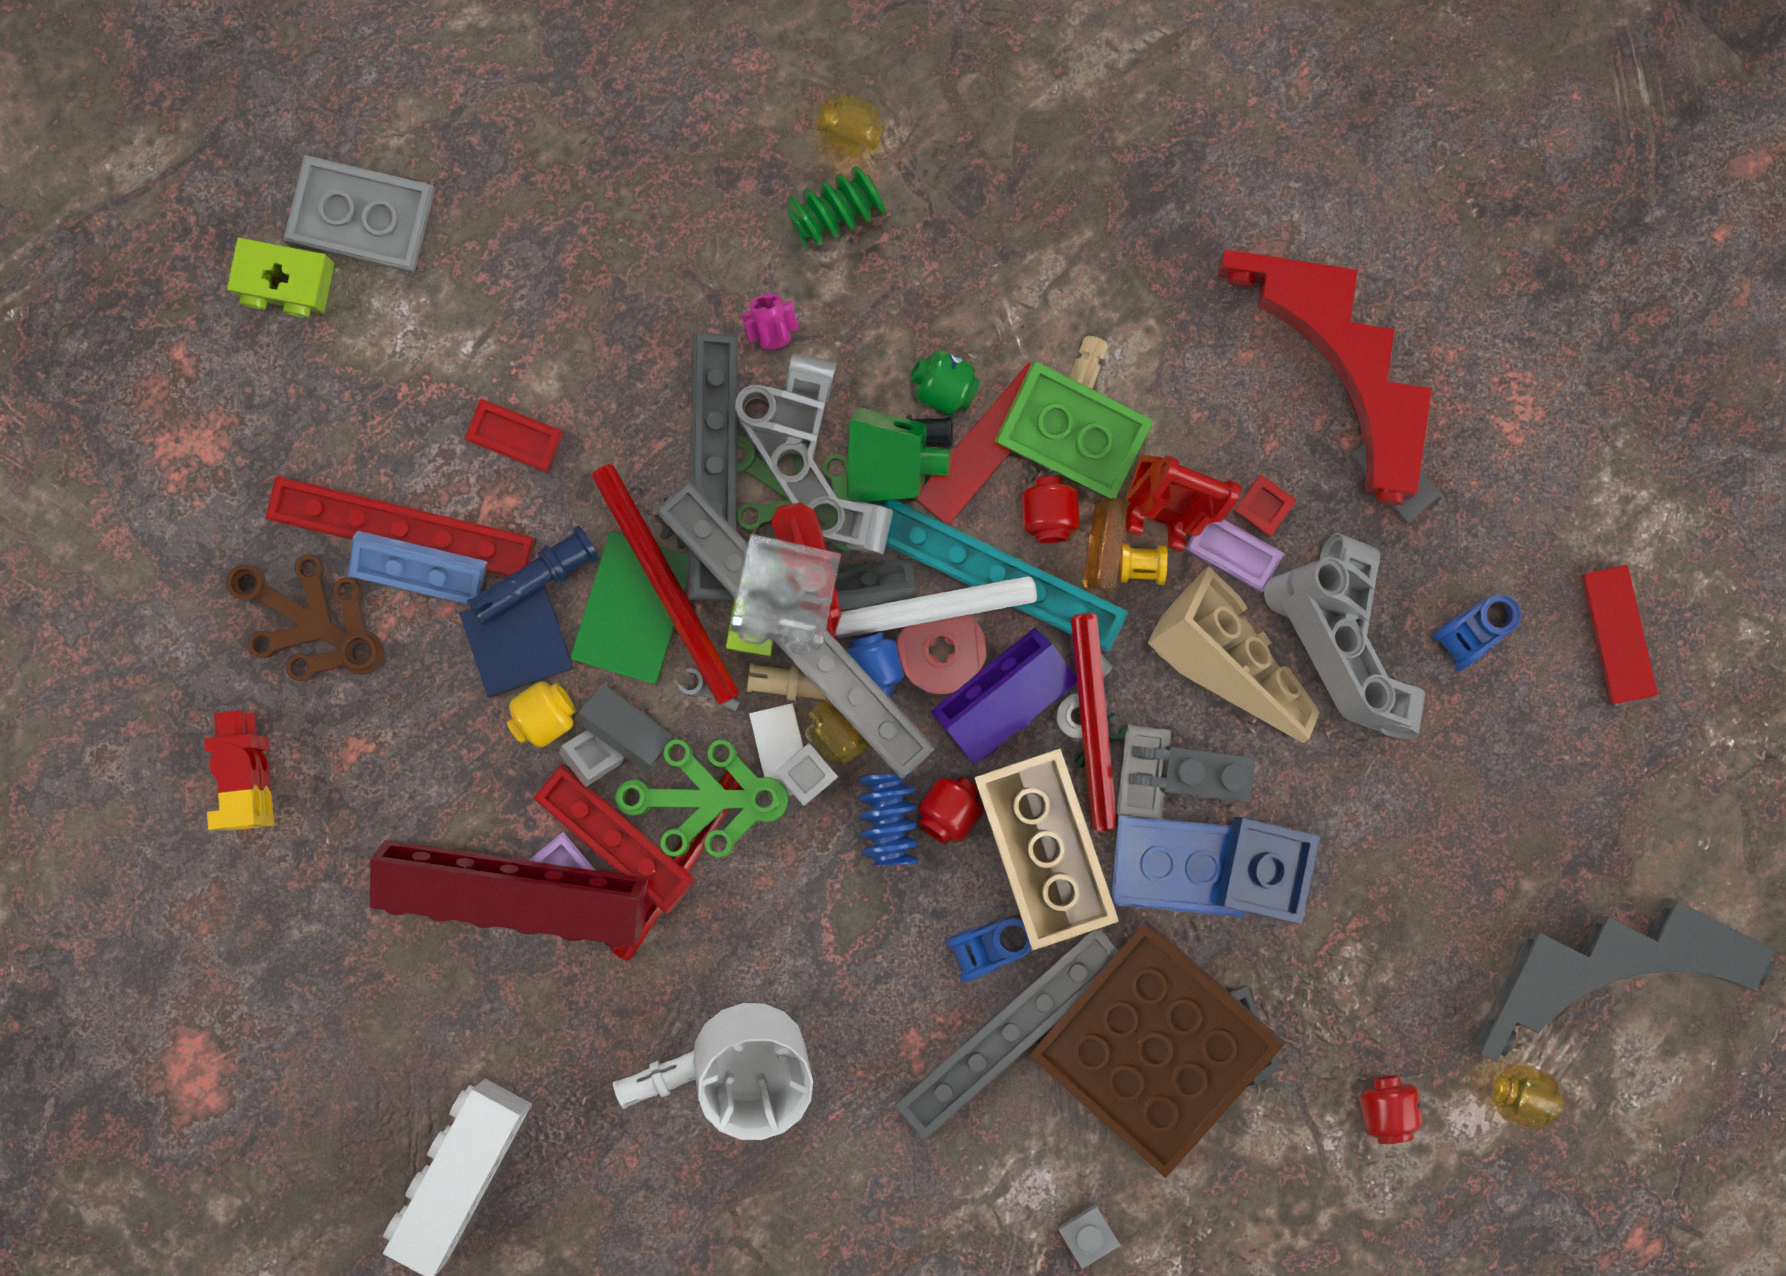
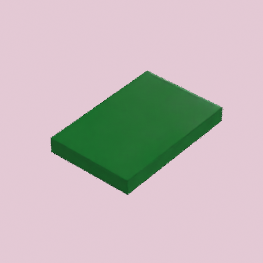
(624, 618)

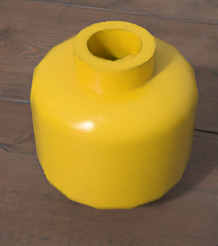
(541, 714)

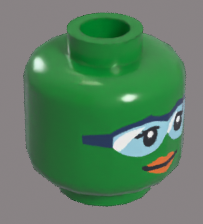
(944, 382)

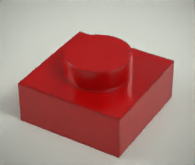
(1264, 506)

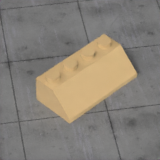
(1046, 849)

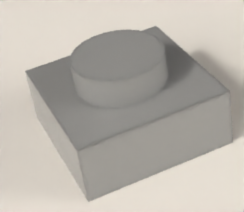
(590, 757)
(806, 774)
(1088, 1236)

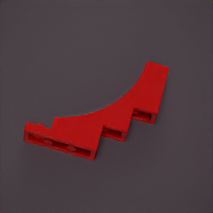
(1319, 306)

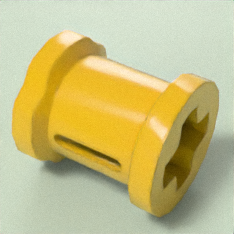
(1143, 564)

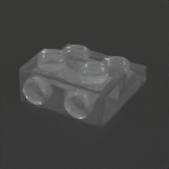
(785, 594)

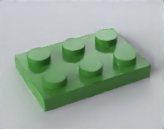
(1073, 430)

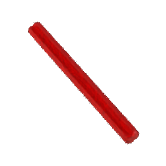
(665, 583)

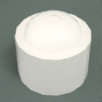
(752, 1071)

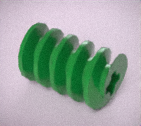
(834, 206)

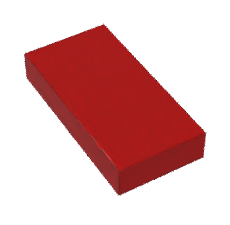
(514, 435)

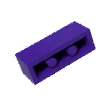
(1005, 696)

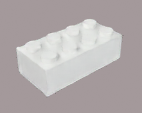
(456, 1180)

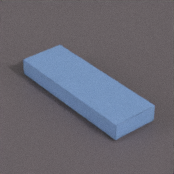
(416, 568)

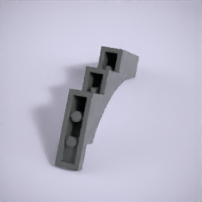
(1554, 976)

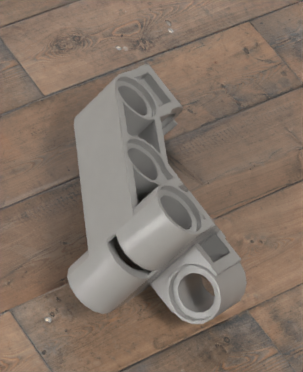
(794, 428)
(1331, 615)

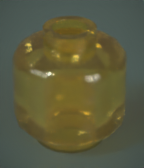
(849, 125)
(833, 735)
(1528, 1097)

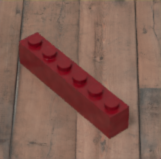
(508, 893)

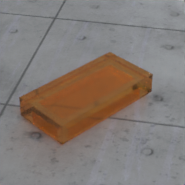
(1105, 544)

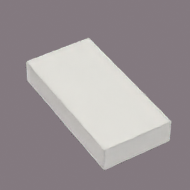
(776, 739)

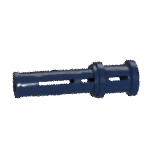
(551, 565)

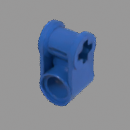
(1470, 633)
(986, 948)

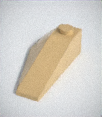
(1218, 648)

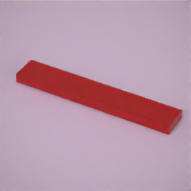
(346, 513)

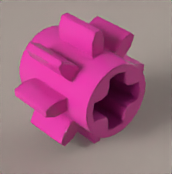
(770, 321)

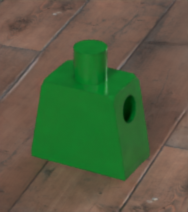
(890, 457)

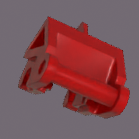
(1177, 498)

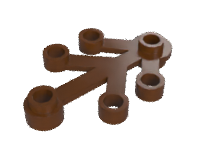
(313, 623)

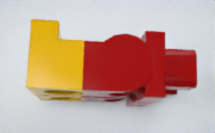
(240, 773)

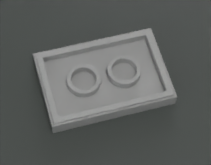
(359, 214)

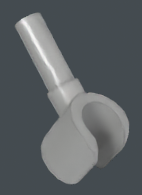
(703, 689)

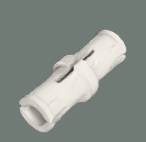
(655, 1080)

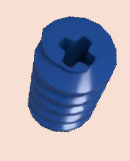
(888, 819)

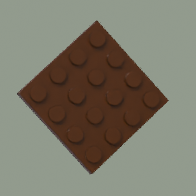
(1157, 1049)

